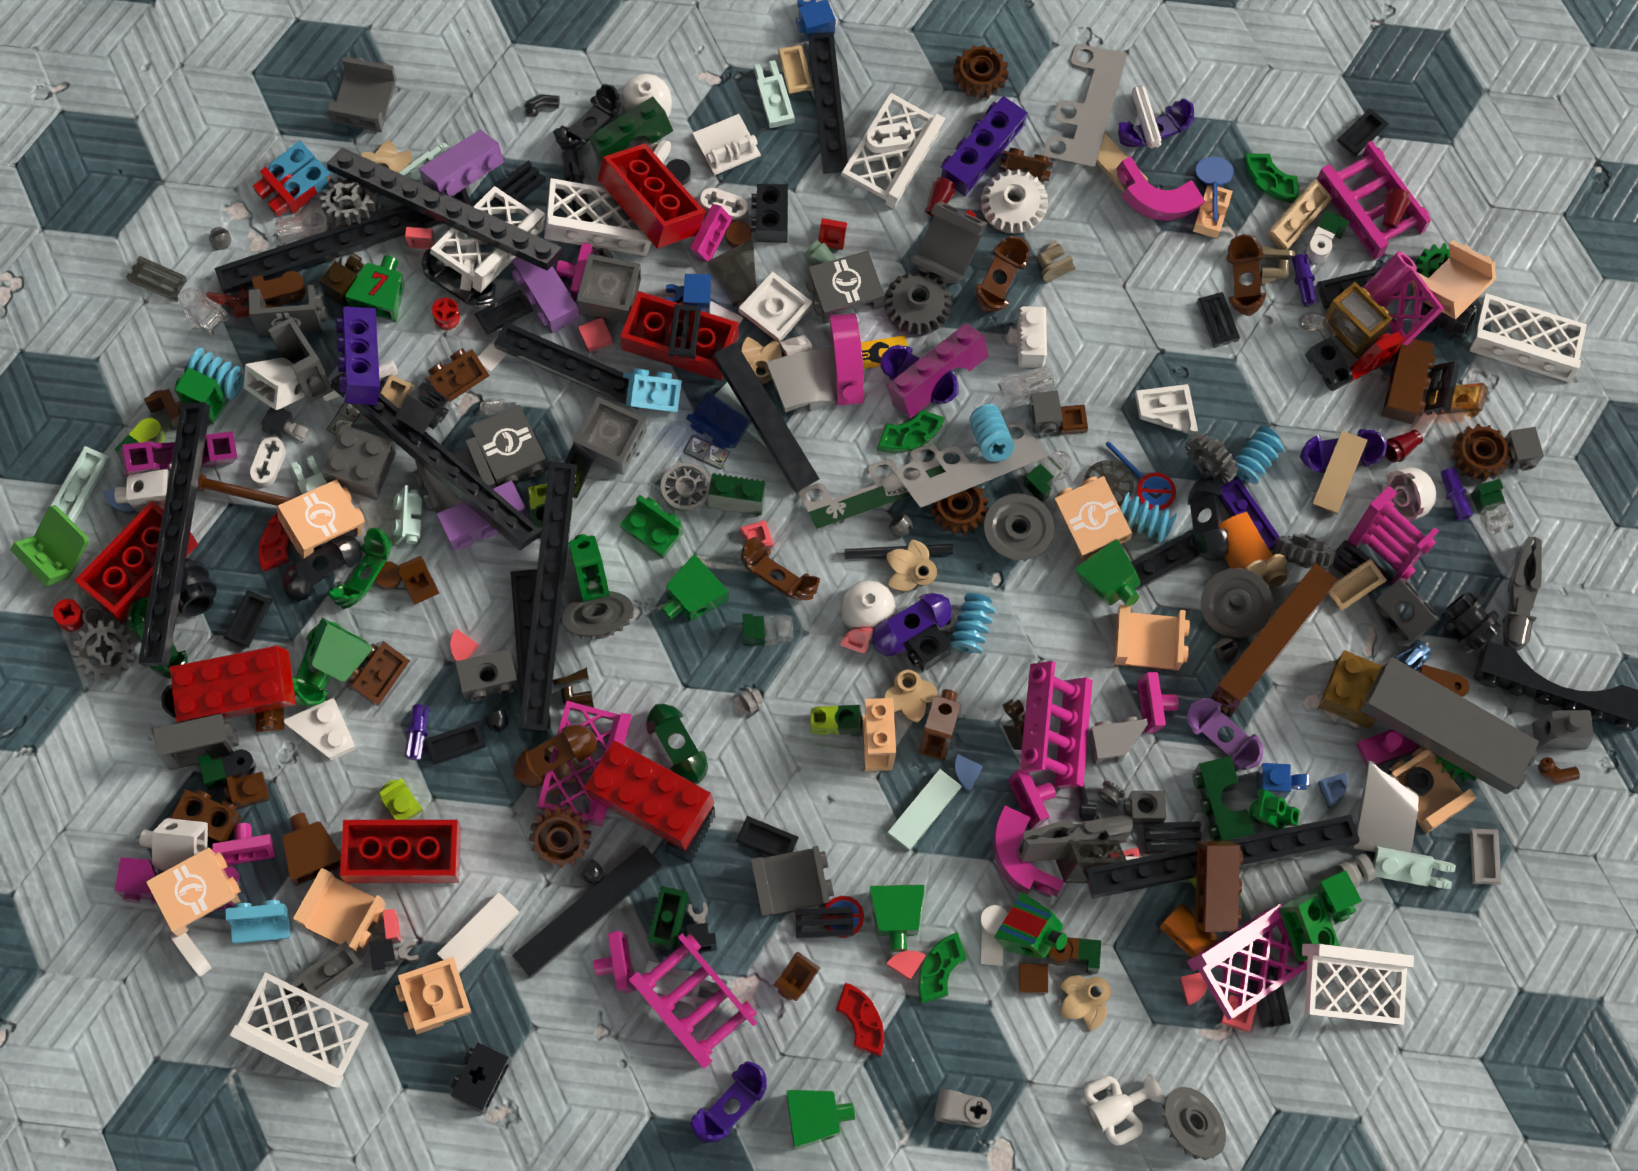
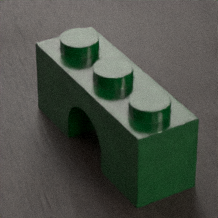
(644, 120)
(1212, 780)

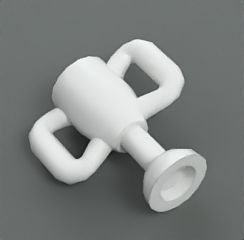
(1119, 1107)

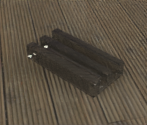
(138, 269)

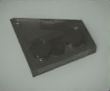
(736, 272)

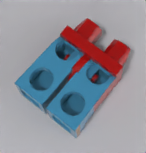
(293, 179)

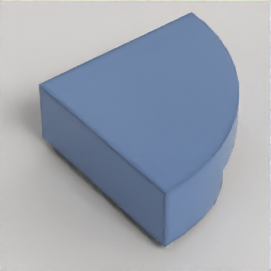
(125, 508)
(967, 772)
(1333, 788)

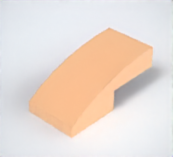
(1204, 222)

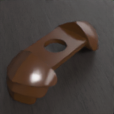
(1245, 255)
(1009, 256)
(757, 561)
(572, 743)

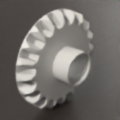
(1009, 215)

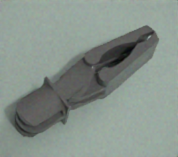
(1522, 597)
(1051, 840)

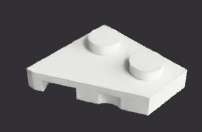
(1168, 408)
(324, 729)

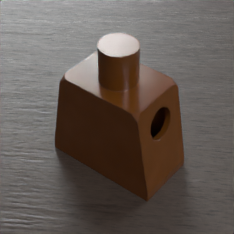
(940, 725)
(309, 850)

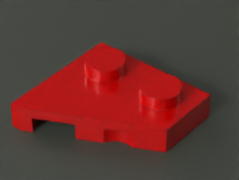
(1378, 355)

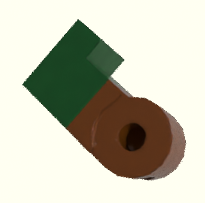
(1078, 952)

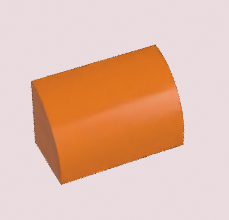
(1244, 542)
(1182, 930)

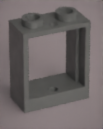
(184, 742)

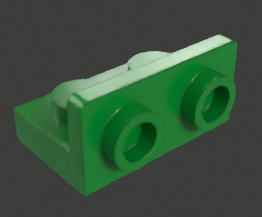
(652, 526)

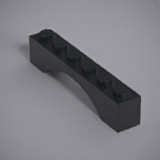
(1506, 669)

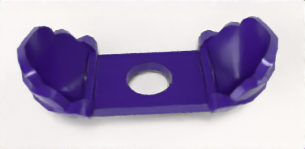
(1176, 120)
(899, 358)
(1317, 453)
(892, 633)
(747, 1089)

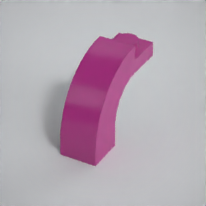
(1154, 202)
(847, 358)
(1018, 873)

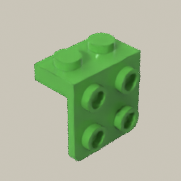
(53, 549)

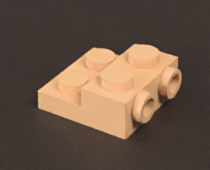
(432, 995)

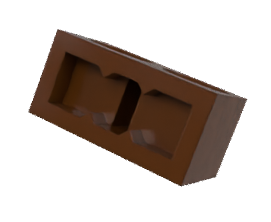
(209, 813)

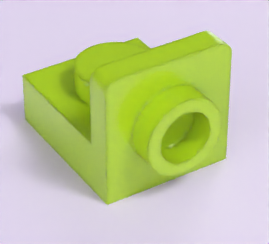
(399, 800)

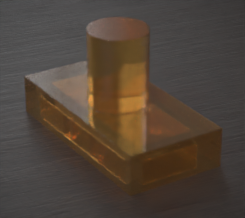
(1468, 399)

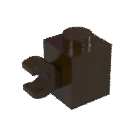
(340, 278)
(1014, 727)

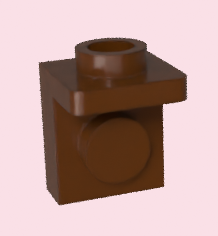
(247, 790)

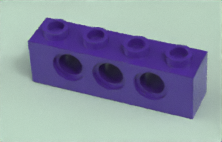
(1003, 113)
(359, 355)

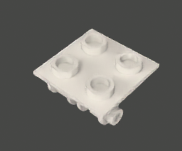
(727, 144)

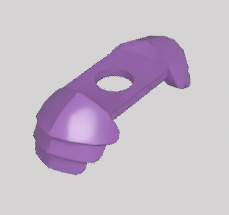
(1207, 717)

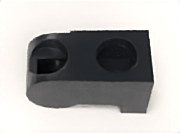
(1330, 364)

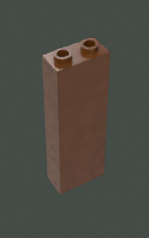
(1273, 639)

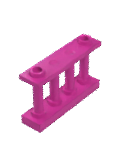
(1361, 220)
(1370, 533)
(1073, 725)
(665, 1004)

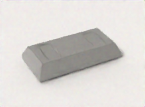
(1485, 856)

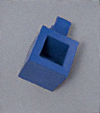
(815, 17)
(694, 292)
(1278, 779)

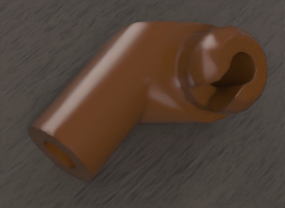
(1550, 771)

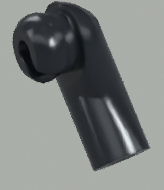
(541, 100)

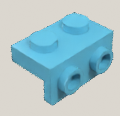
(259, 923)

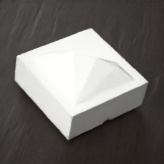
(796, 345)

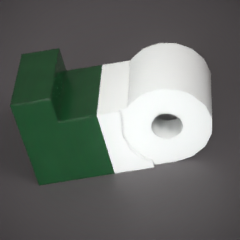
(1321, 242)

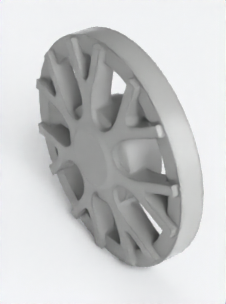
(685, 486)

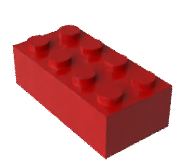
(651, 195)
(649, 333)
(126, 565)
(233, 684)
(649, 795)
(400, 851)

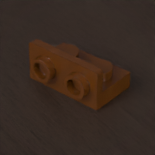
(457, 375)
(378, 672)

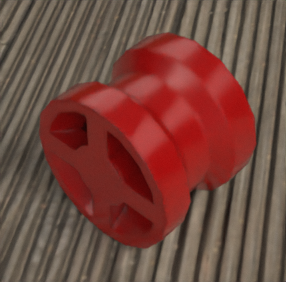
(442, 308)
(71, 621)

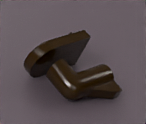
(583, 698)

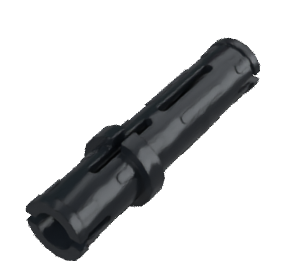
(576, 175)

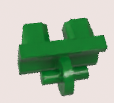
(1273, 811)

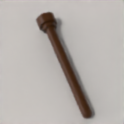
(239, 491)

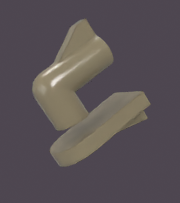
(1054, 270)
(1282, 272)

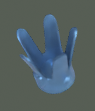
(1415, 655)

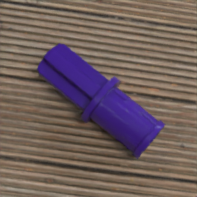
(1304, 279)
(1456, 494)
(416, 732)

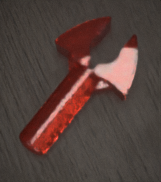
(233, 301)

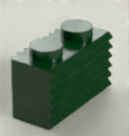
(736, 494)
(667, 919)

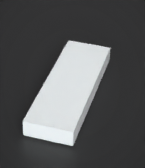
(479, 932)

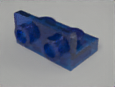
(718, 421)

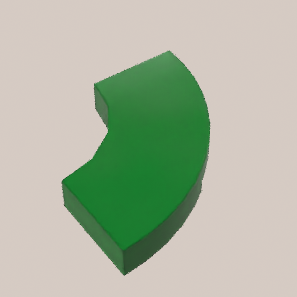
(1270, 178)
(912, 434)
(937, 968)

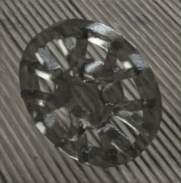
(1111, 479)

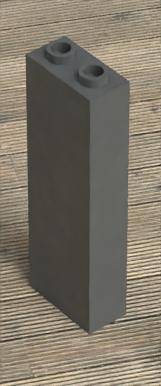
(1450, 726)

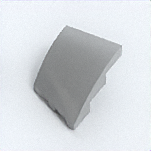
(805, 379)
(1386, 812)

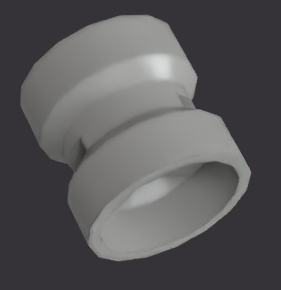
(1358, 870)

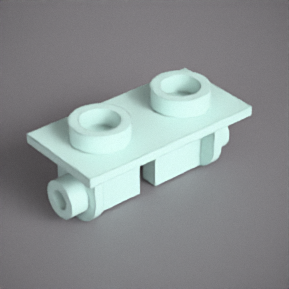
(406, 505)

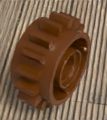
(984, 60)
(1489, 442)
(961, 520)
(555, 850)

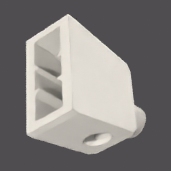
(273, 382)
(143, 489)
(175, 841)

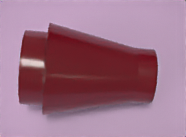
(941, 190)
(1395, 206)
(1402, 445)

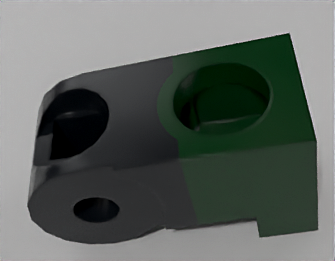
(214, 772)

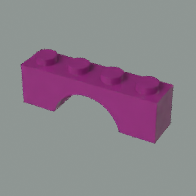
(914, 386)
(152, 456)
(135, 873)

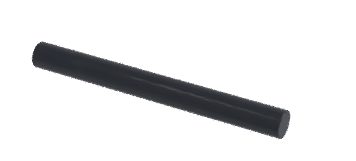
(880, 552)

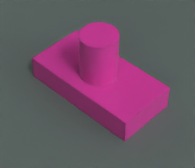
(710, 233)
(575, 271)
(1153, 702)
(1385, 747)
(1031, 797)
(245, 847)
(617, 963)

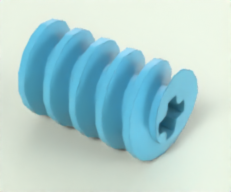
(229, 380)
(991, 433)
(1257, 455)
(1147, 518)
(971, 623)

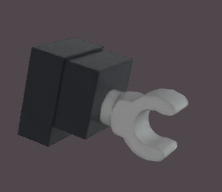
(279, 422)
(699, 930)
(385, 955)

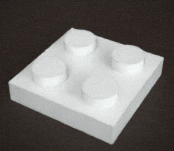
(775, 307)

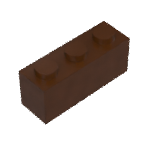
(1409, 381)
(1218, 886)

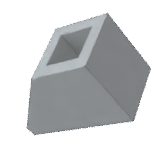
(1113, 741)

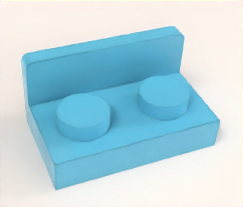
(652, 392)

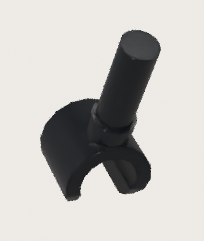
(1086, 810)

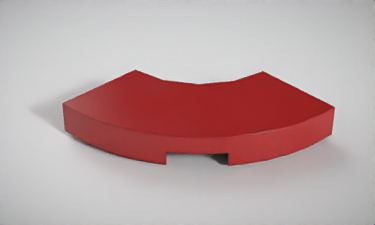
(273, 545)
(864, 1019)

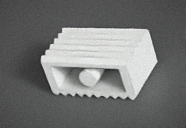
(1031, 337)

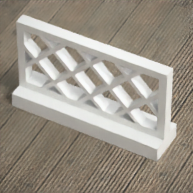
(914, 156)
(597, 233)
(494, 261)
(1525, 353)
(1363, 960)
(294, 1055)

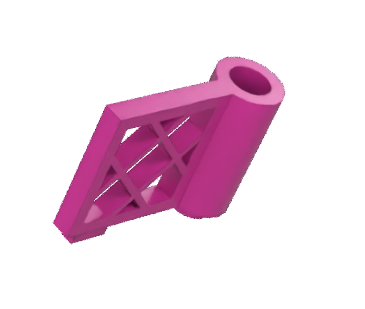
(1392, 281)

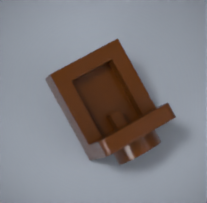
(164, 399)
(417, 580)
(796, 977)

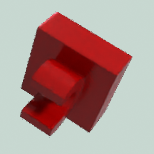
(832, 233)

